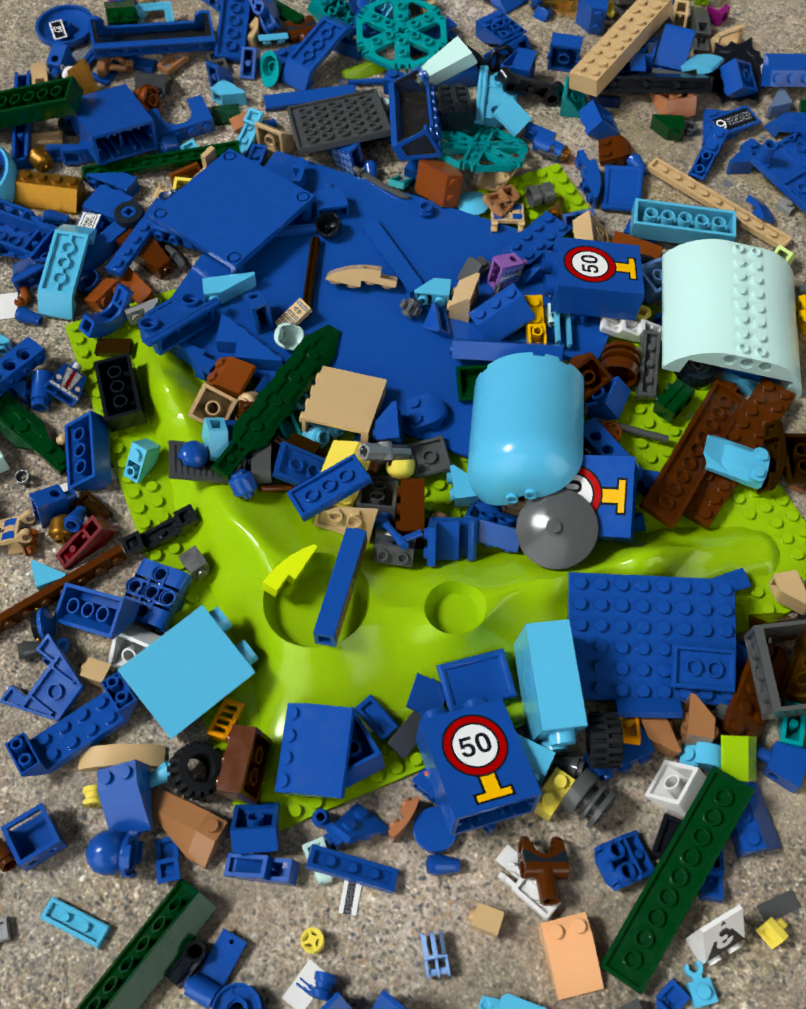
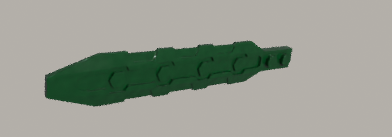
(278, 398)
(29, 433)

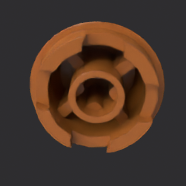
(148, 97)

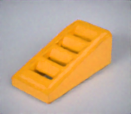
(216, 723)

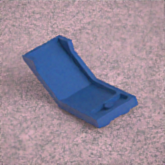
(788, 123)

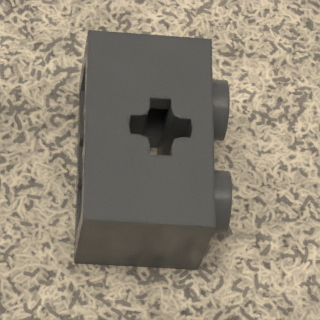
(388, 552)

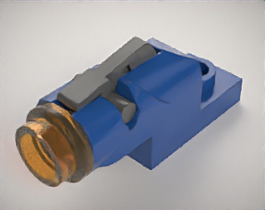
(545, 143)

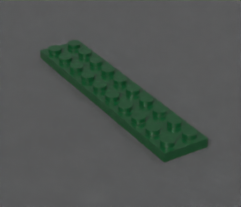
(676, 880)

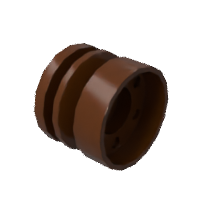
(622, 360)

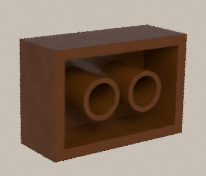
(411, 508)
(244, 764)

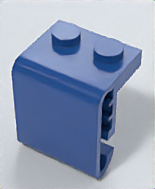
(450, 538)

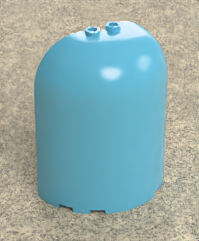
(525, 428)

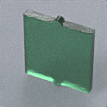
(222, 113)

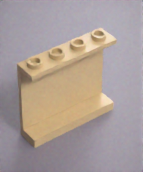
(344, 401)

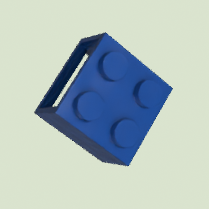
(34, 839)

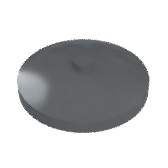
(557, 530)

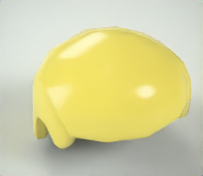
(401, 468)

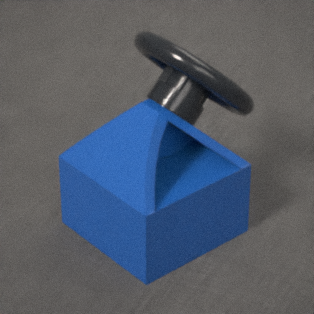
(519, 62)

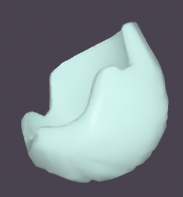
(288, 336)

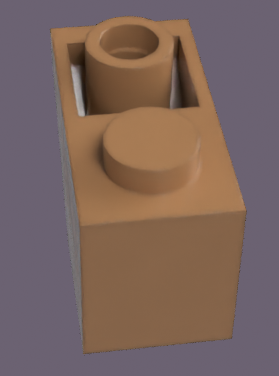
(661, 736)

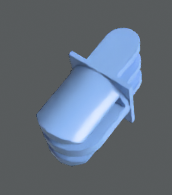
(435, 957)

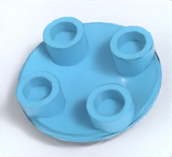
(472, 203)

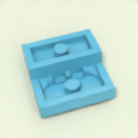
(702, 63)

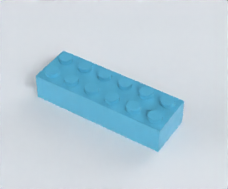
(680, 222)

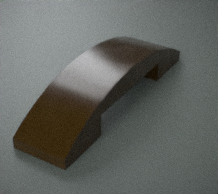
(775, 437)

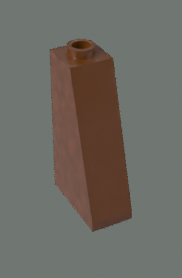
(150, 257)

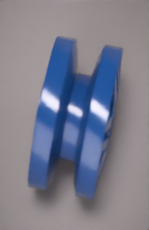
(238, 994)

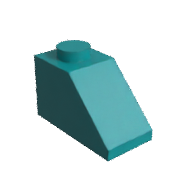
(791, 729)

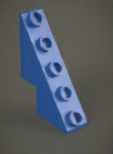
(236, 339)

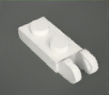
(527, 891)

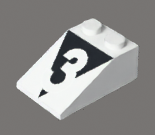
(718, 936)

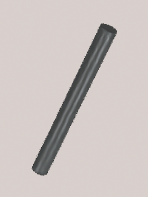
(640, 432)

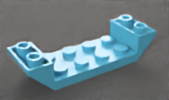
(63, 271)

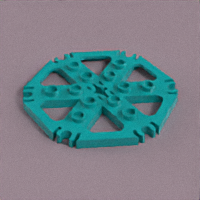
(390, 33)
(483, 147)

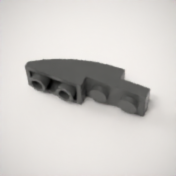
(701, 23)

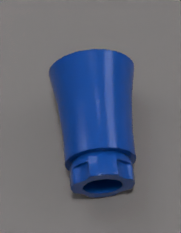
(40, 398)

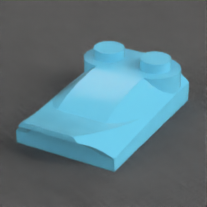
(736, 461)

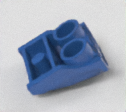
(623, 861)

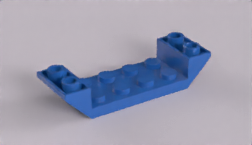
(314, 51)
(74, 732)

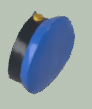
(42, 623)

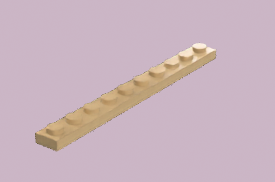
(714, 200)

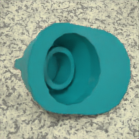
(270, 67)

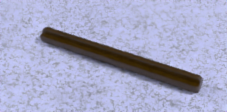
(311, 271)

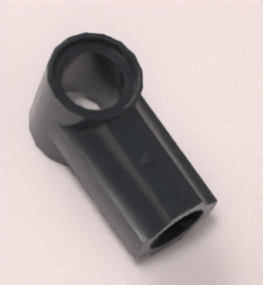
(186, 964)

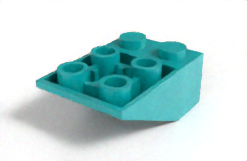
(331, 8)

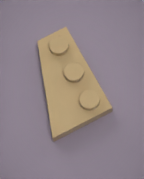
(338, 518)

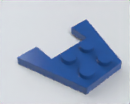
(55, 688)

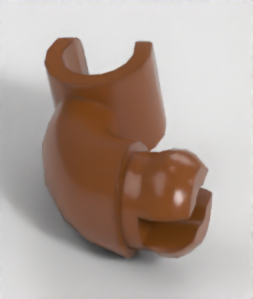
(32, 549)

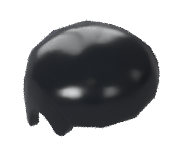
(328, 225)

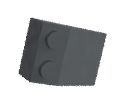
(379, 494)

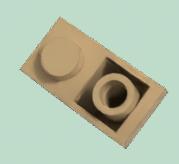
(789, 590)

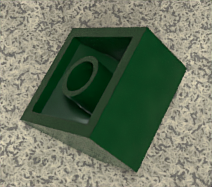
(121, 12)

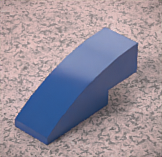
(262, 869)

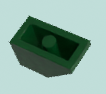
(668, 126)

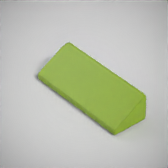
(362, 70)

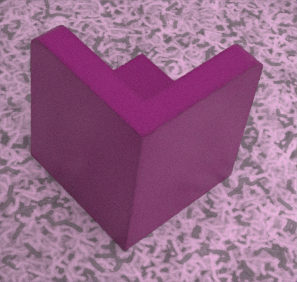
(717, 16)

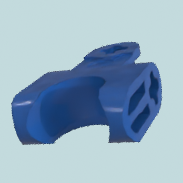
(267, 14)

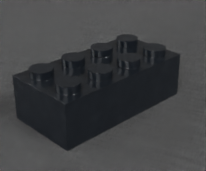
(454, 107)
(120, 392)

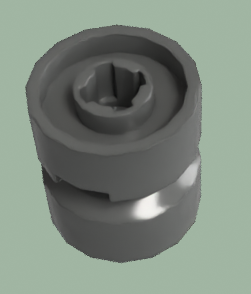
(540, 194)

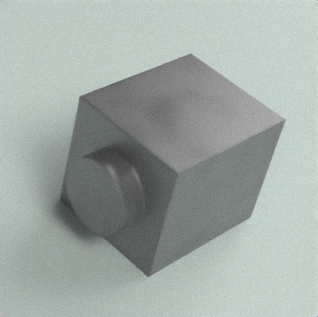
(195, 563)

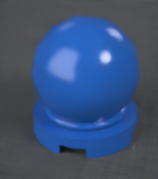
(115, 853)

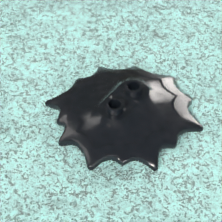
(743, 52)

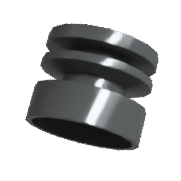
(589, 798)

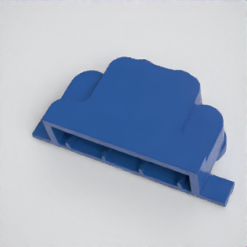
(176, 321)

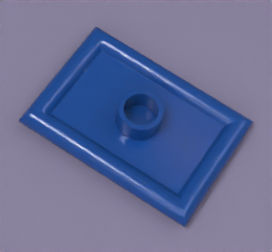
(621, 187)
(476, 676)

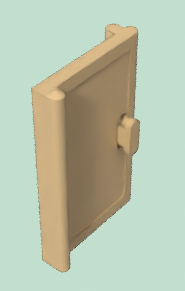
(494, 180)

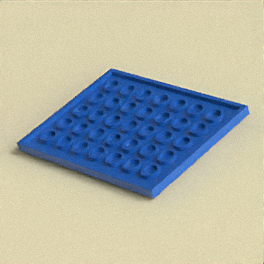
(630, 621)

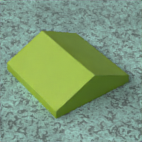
(739, 757)

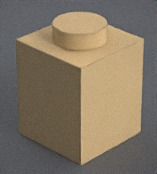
(95, 671)
(486, 919)

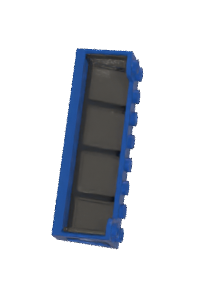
(152, 37)
(414, 116)

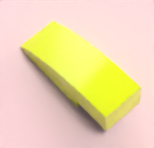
(288, 570)

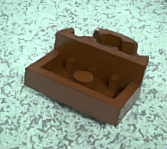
(614, 150)

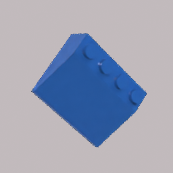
(315, 750)

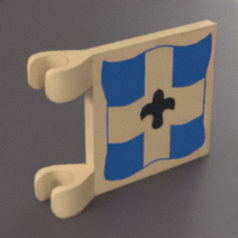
(513, 216)
(11, 526)

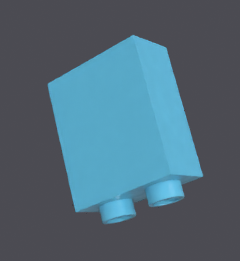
(189, 669)
(550, 684)

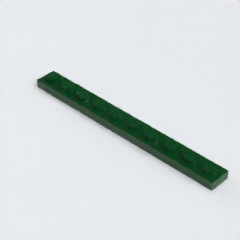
(159, 161)

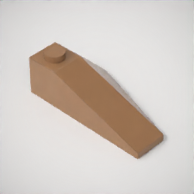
(189, 826)

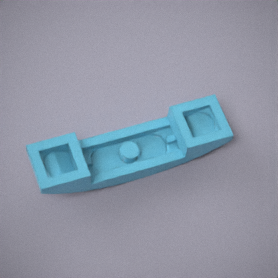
(248, 134)

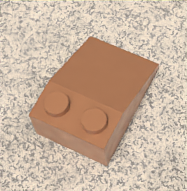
(675, 104)

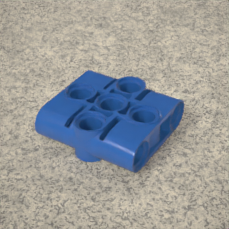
(150, 581)

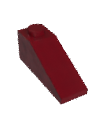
(86, 540)

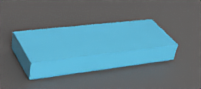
(75, 922)

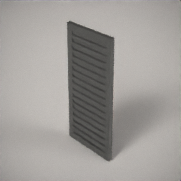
(203, 474)

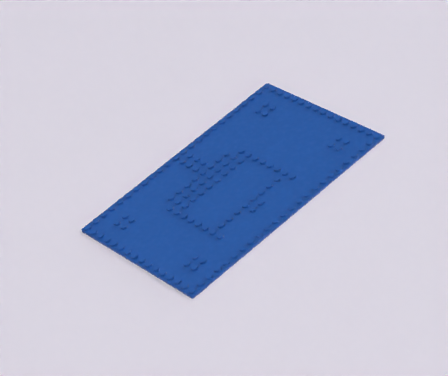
(373, 331)

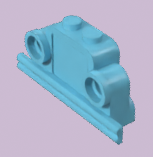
(489, 97)

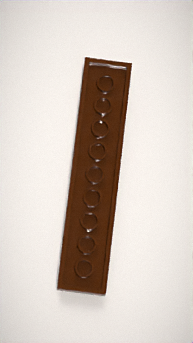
(764, 405)
(687, 463)

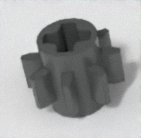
(410, 307)

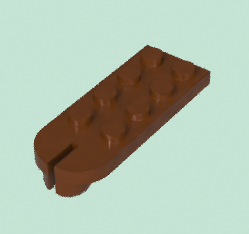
(743, 712)

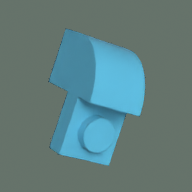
(701, 755)

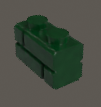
(673, 401)

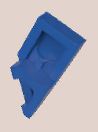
(671, 996)

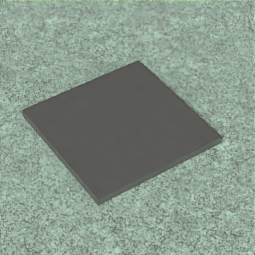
(338, 121)

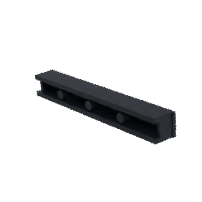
(659, 83)

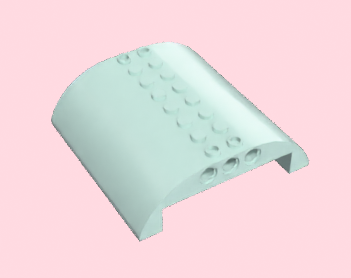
(730, 310)

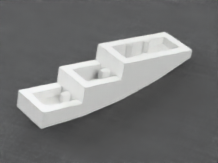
(627, 329)

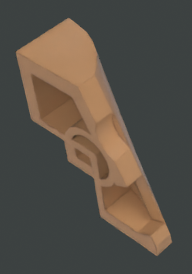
(502, 200)

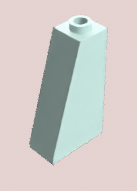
(449, 61)

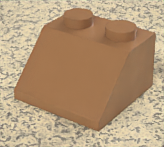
(697, 722)

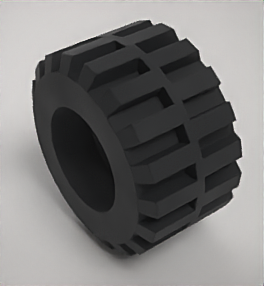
(604, 740)
(179, 774)

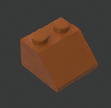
(231, 375)

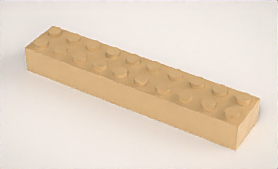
(618, 46)

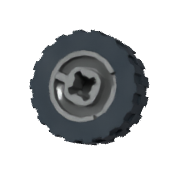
(696, 374)

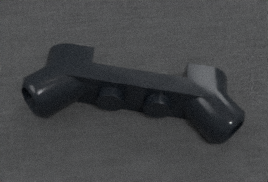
(515, 83)

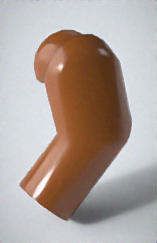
(25, 297)

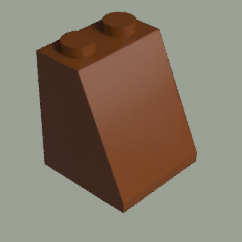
(439, 182)

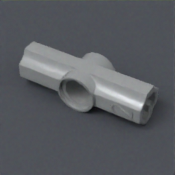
(384, 452)

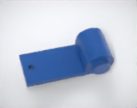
(215, 970)

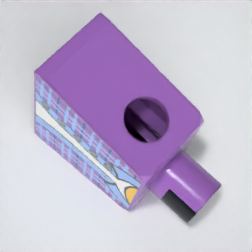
(506, 270)

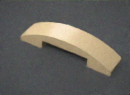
(112, 754)

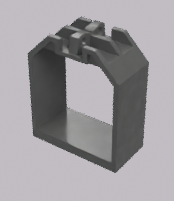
(762, 668)

